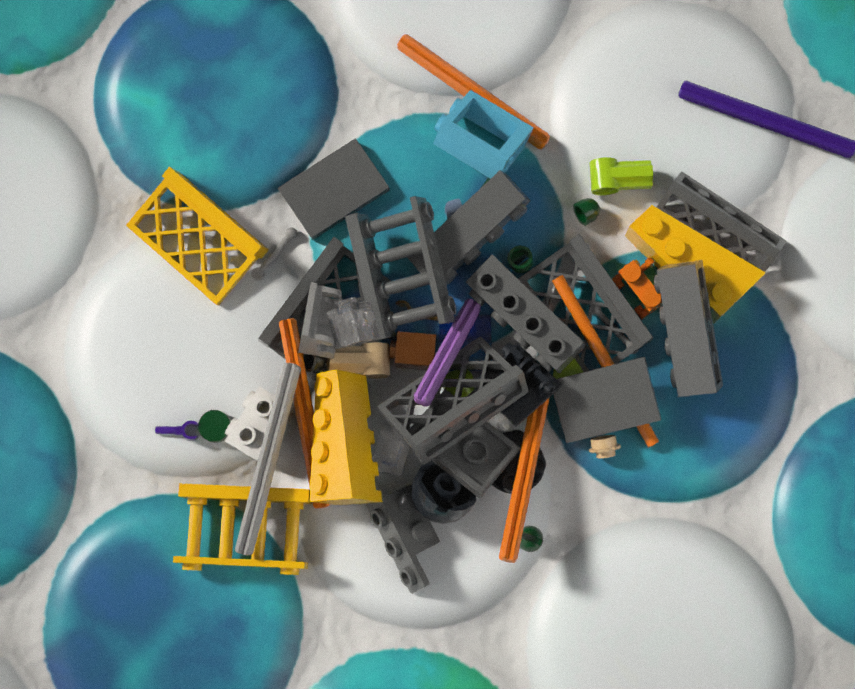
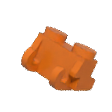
(641, 285)

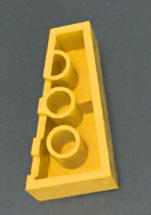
(673, 242)
(341, 441)

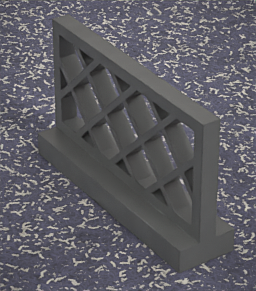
(604, 287)
(297, 300)
(466, 412)

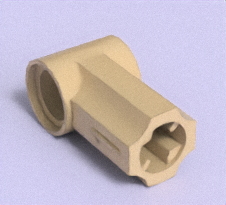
(367, 360)

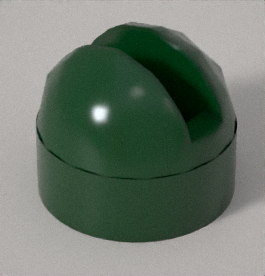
(586, 211)
(517, 255)
(527, 545)

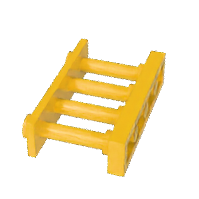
(229, 499)

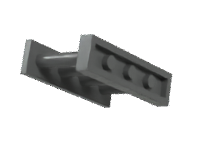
(370, 261)

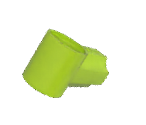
(610, 176)

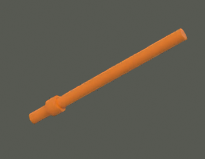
(594, 342)

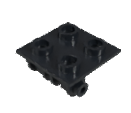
(539, 383)

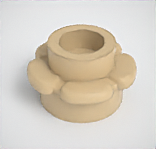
(604, 446)

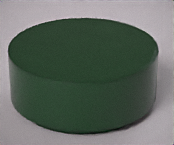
(213, 426)

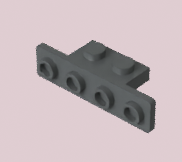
(404, 533)

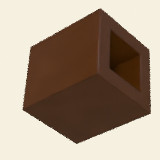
(413, 350)

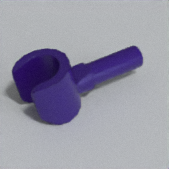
(178, 430)

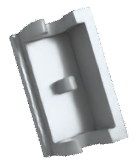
(316, 331)

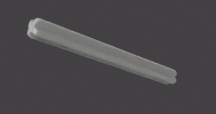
(267, 459)

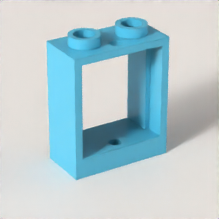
(471, 148)

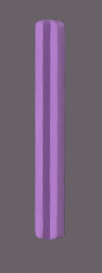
(447, 353)

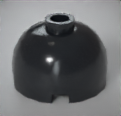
(440, 495)

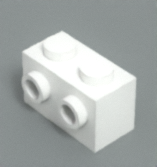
(249, 430)

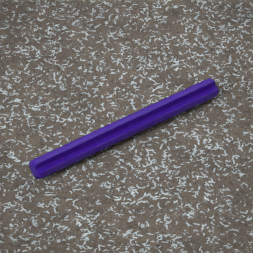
(767, 119)

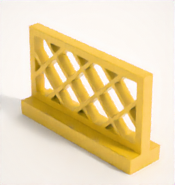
(214, 216)

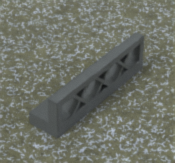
(725, 215)

